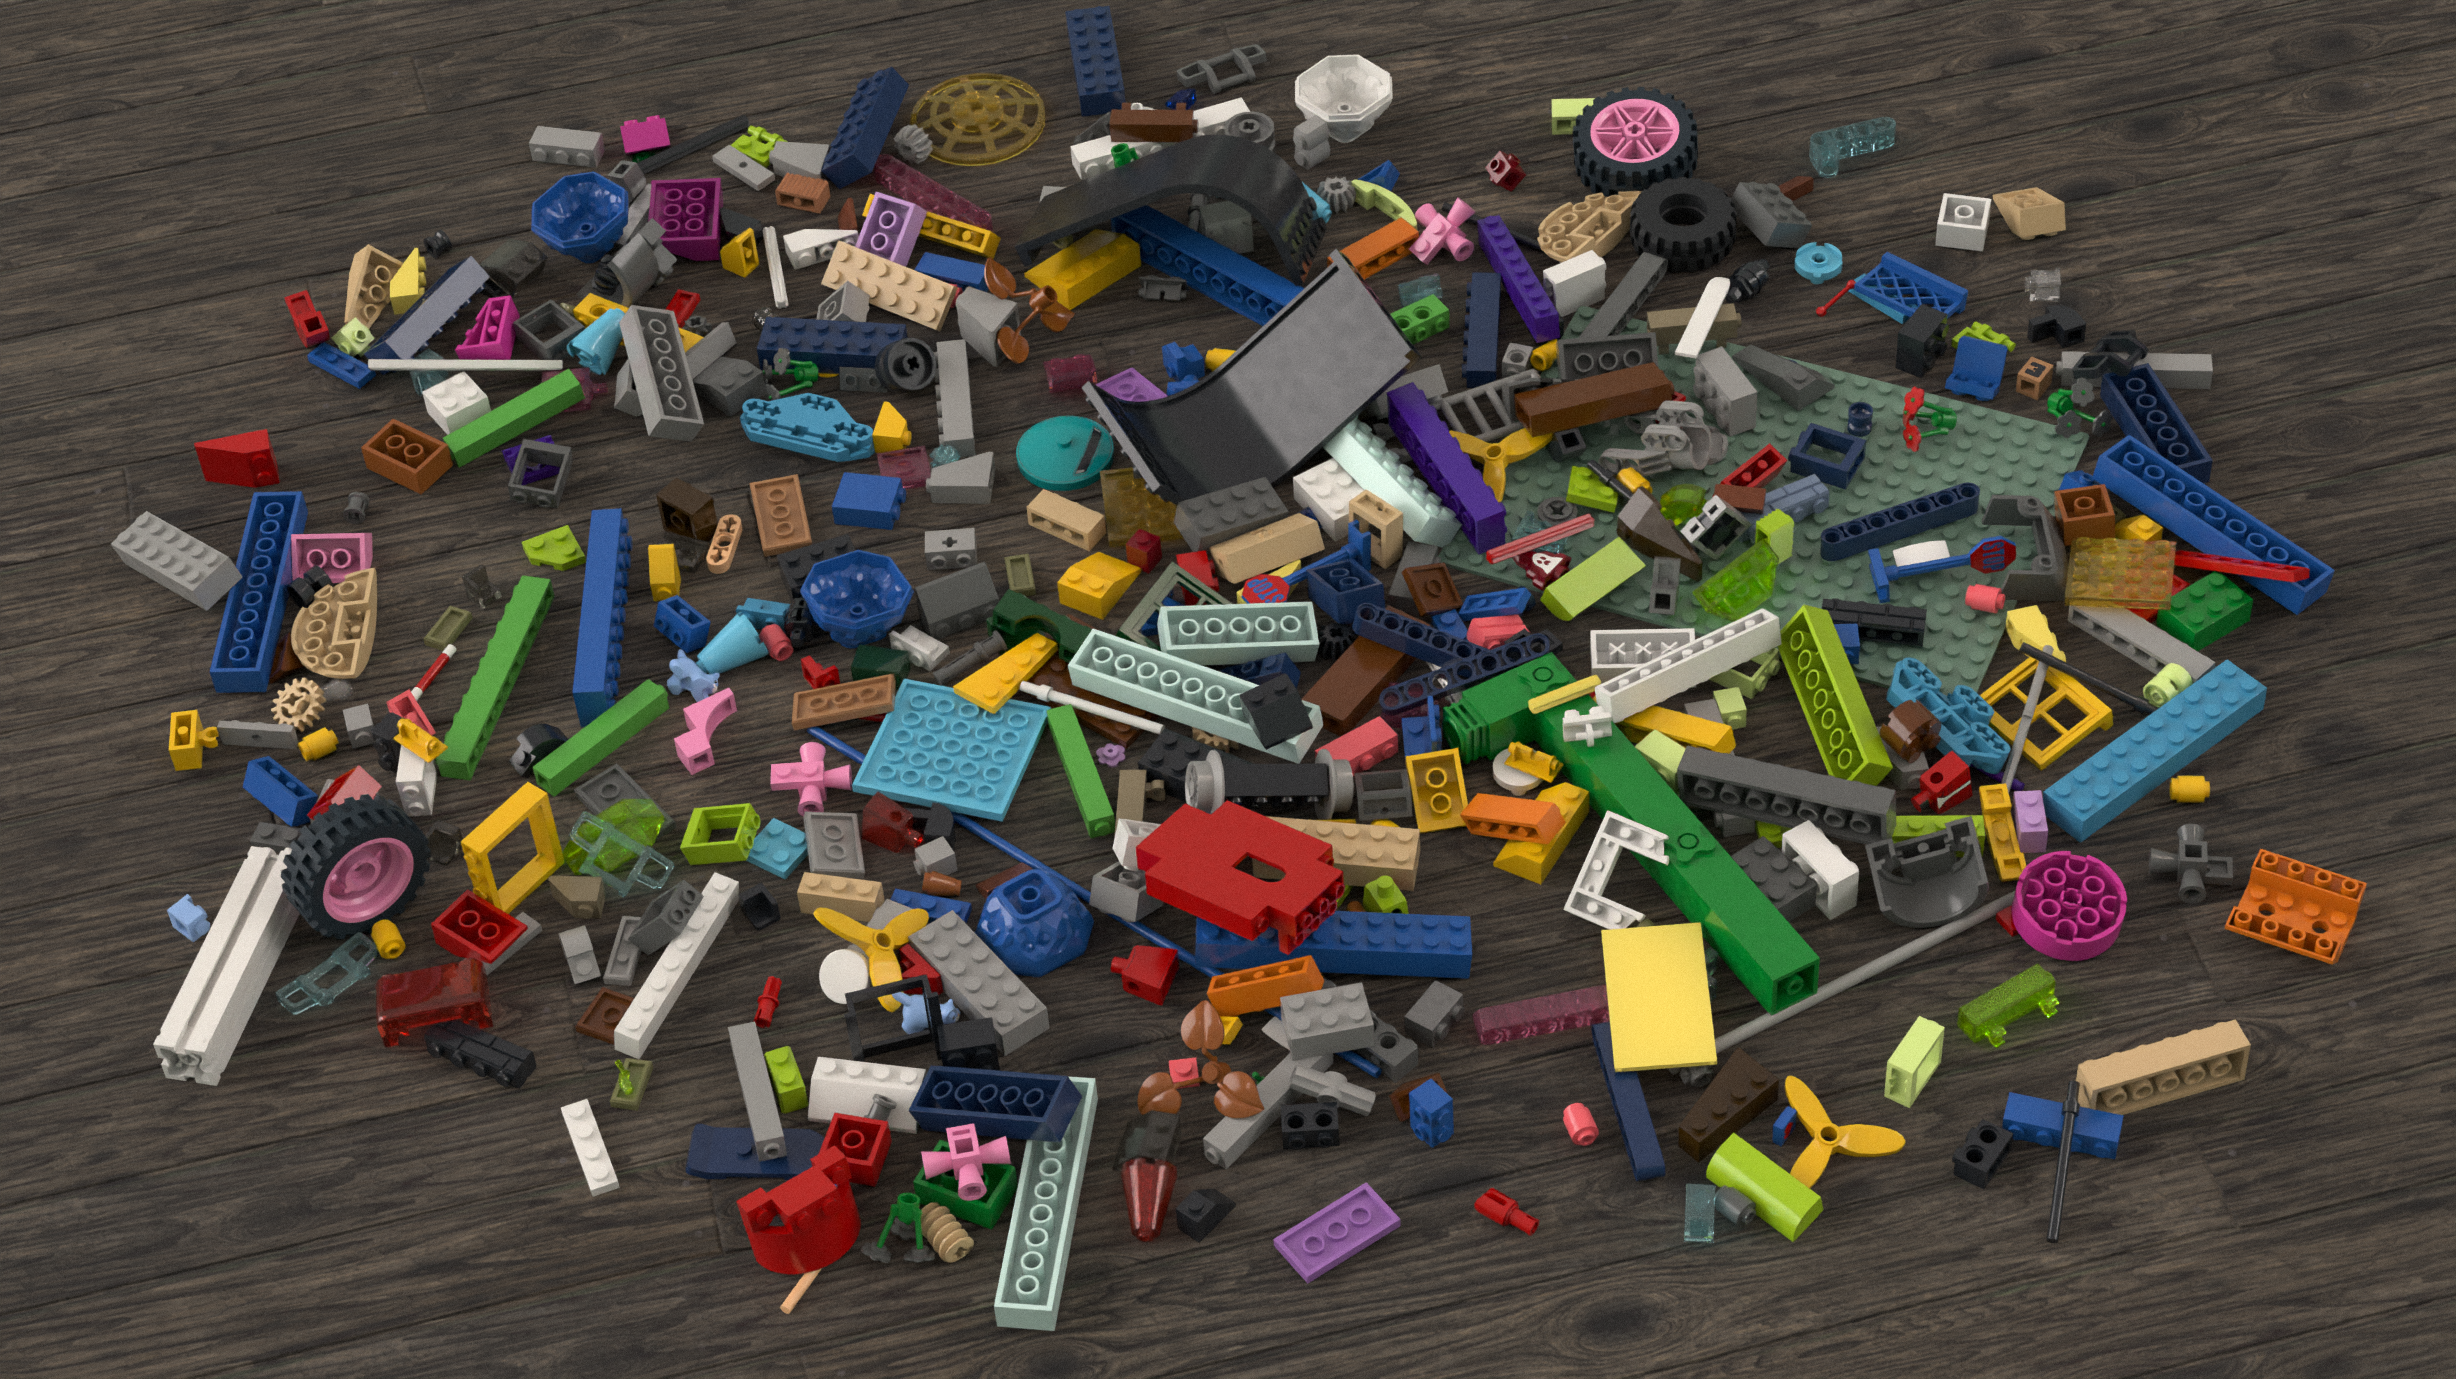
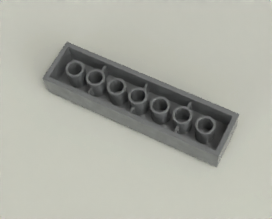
(1786, 796)

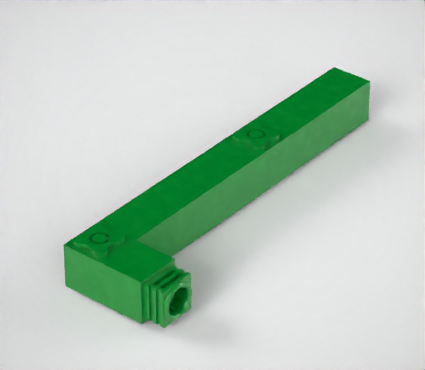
(1700, 873)

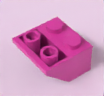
(645, 135)

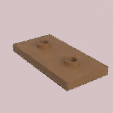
(780, 515)
(843, 702)

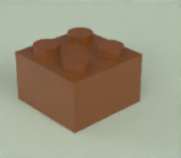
(2084, 513)

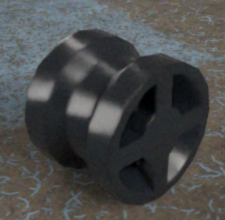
(437, 244)

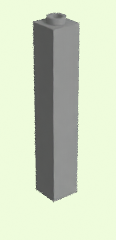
(2173, 370)
(757, 1091)
(1235, 1135)

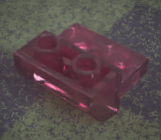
(1069, 373)

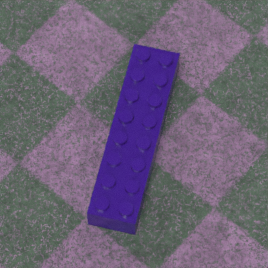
(1446, 467)

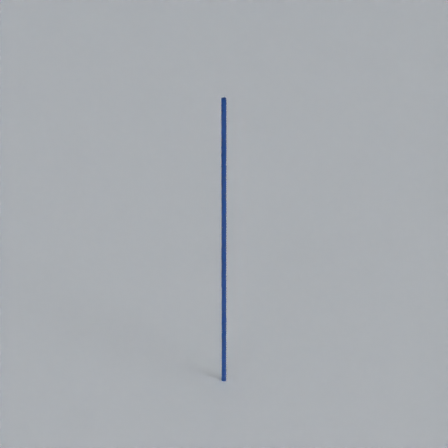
(1079, 891)

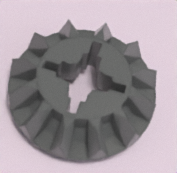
(1556, 505)

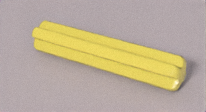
(1564, 694)

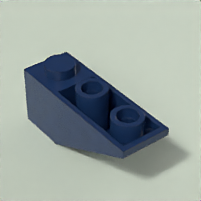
(1265, 669)

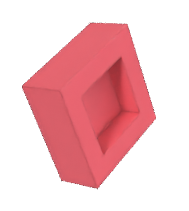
(1184, 1070)

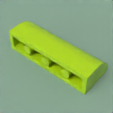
(1591, 580)
(1778, 1195)

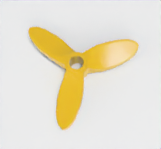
(1498, 455)
(877, 943)
(1850, 1140)

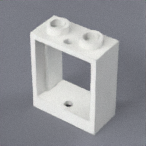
(416, 783)

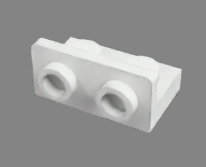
(922, 648)

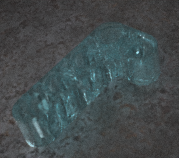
(1849, 140)

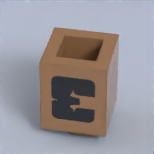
(2034, 378)

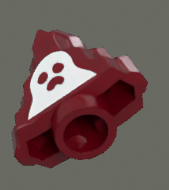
(1543, 567)

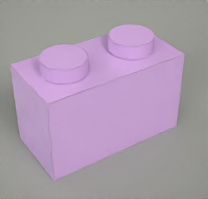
(2030, 821)

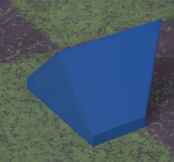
(1383, 175)

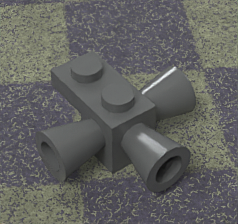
(2192, 864)

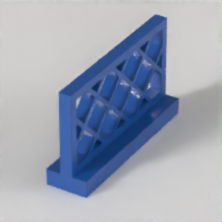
(1913, 281)

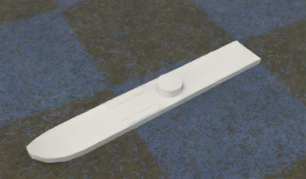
(1703, 317)

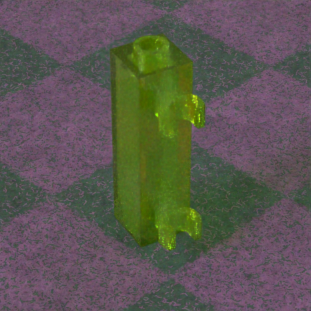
(2007, 1003)

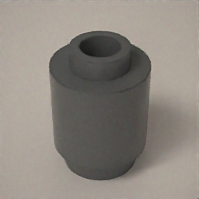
(1734, 1205)

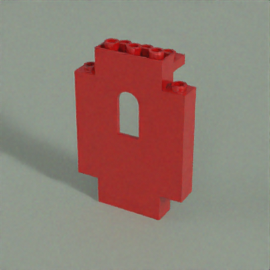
(1194, 864)

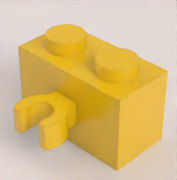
(188, 739)

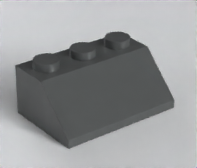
(956, 601)

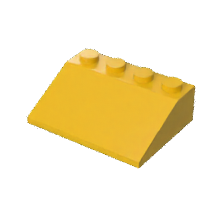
(1087, 266)

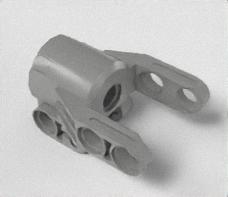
(1674, 443)

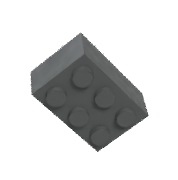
(1770, 215)
(1777, 878)

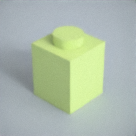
(1731, 707)

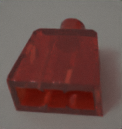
(888, 824)

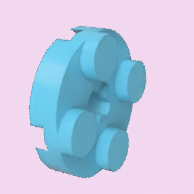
(1828, 256)

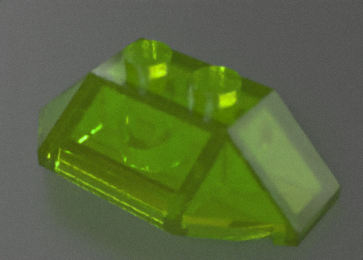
(1740, 584)
(633, 817)

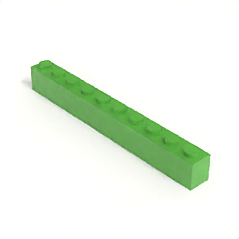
(495, 677)

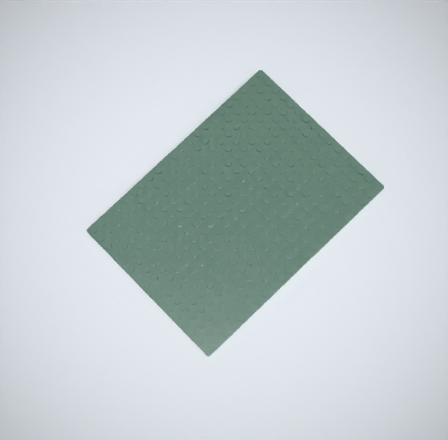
(1985, 448)

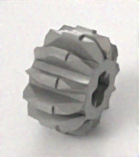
(913, 144)
(1337, 193)

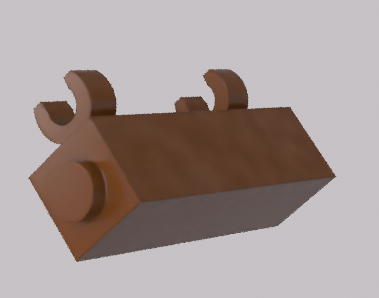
(1152, 125)

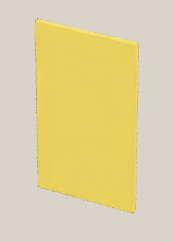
(1658, 997)

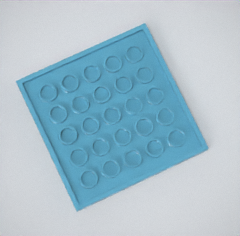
(951, 751)

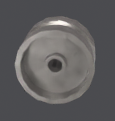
(1253, 127)

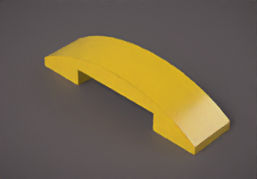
(2001, 832)

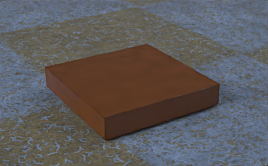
(1432, 589)
(604, 1015)

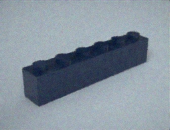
(1483, 329)

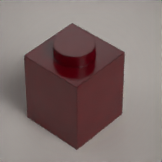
(1144, 550)

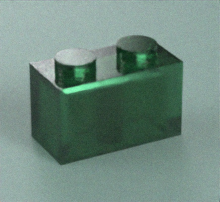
(879, 661)

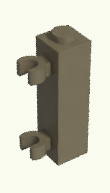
(1671, 325)
(1133, 795)

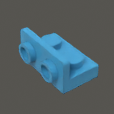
(764, 613)

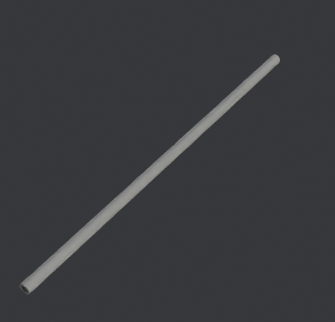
(1863, 973)

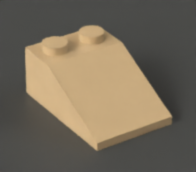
(2031, 212)

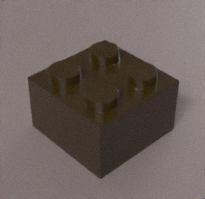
(687, 511)

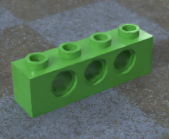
(1422, 318)

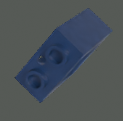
(1826, 471)

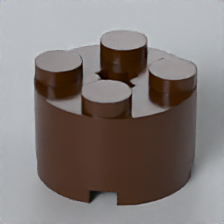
(1911, 730)

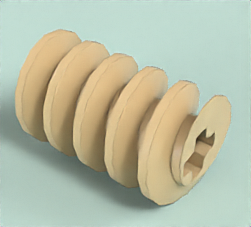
(945, 1233)

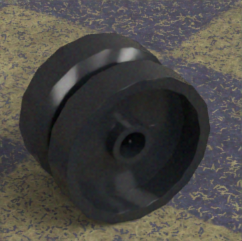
(905, 365)

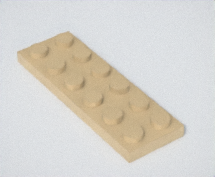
(891, 285)

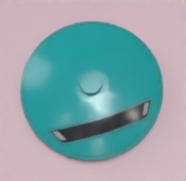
(1064, 453)

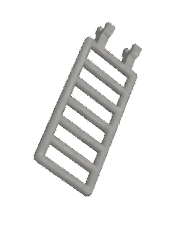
(1384, 431)

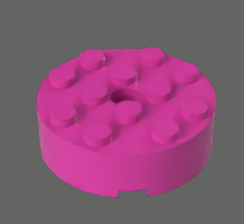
(2069, 906)

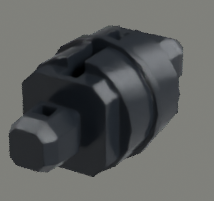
(1747, 281)
(799, 623)

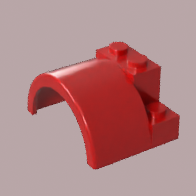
(816, 1216)

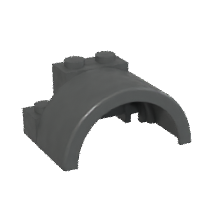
(637, 266)
(1934, 882)

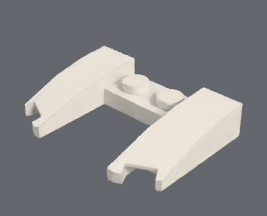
(1613, 836)

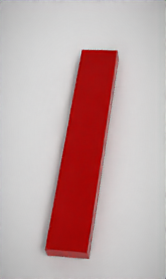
(2241, 566)

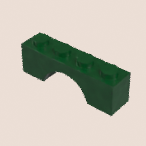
(1018, 613)

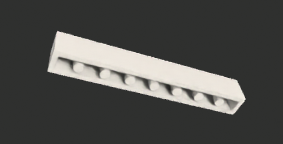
(1096, 158)
(1689, 665)
(676, 967)

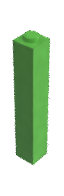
(514, 417)
(601, 737)
(1081, 771)

